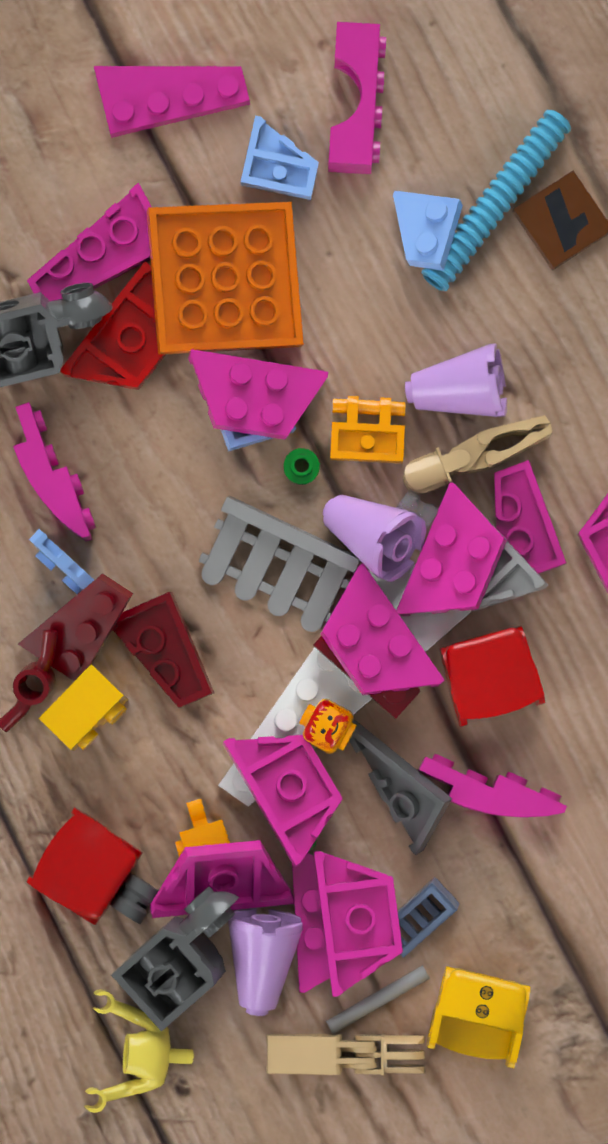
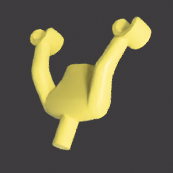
(144, 1054)

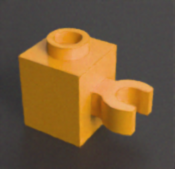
(203, 832)

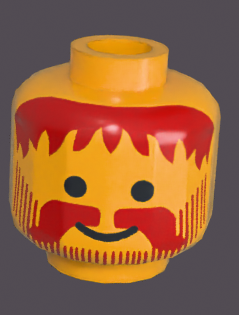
(328, 726)

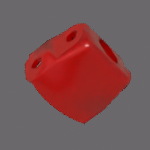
(491, 675)
(84, 866)

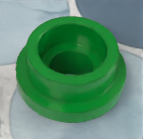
(310, 474)

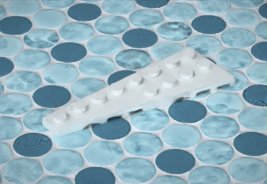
(323, 680)

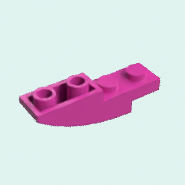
(55, 487)
(504, 798)

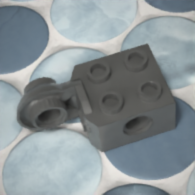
(31, 333)
(178, 960)

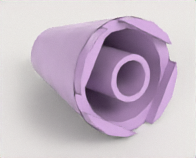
(461, 384)
(376, 534)
(262, 955)

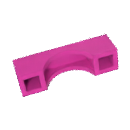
(357, 56)

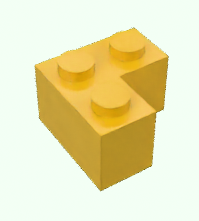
(83, 708)

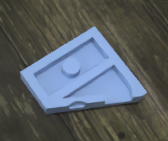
(277, 164)
(427, 227)

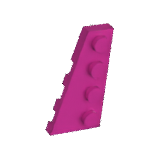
(162, 95)
(100, 252)

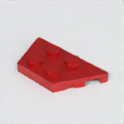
(124, 343)

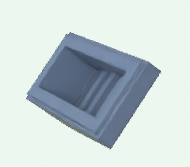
(443, 896)

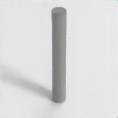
(377, 999)

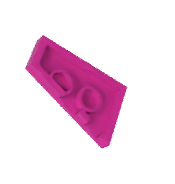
(525, 518)

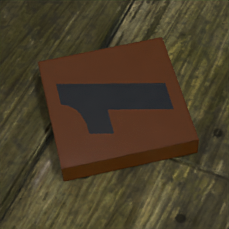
(562, 220)

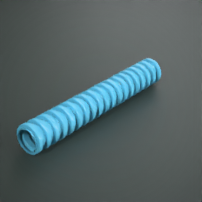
(500, 195)

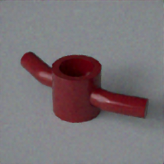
(43, 671)

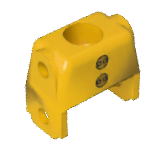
(479, 1015)

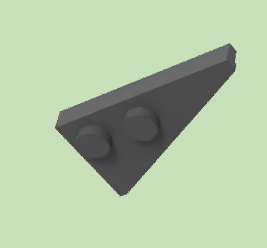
(404, 789)

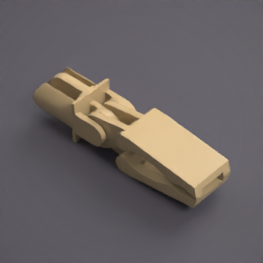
(469, 457)
(323, 1054)

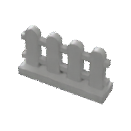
(262, 553)

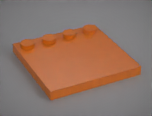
(224, 277)

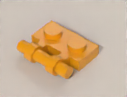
(368, 441)

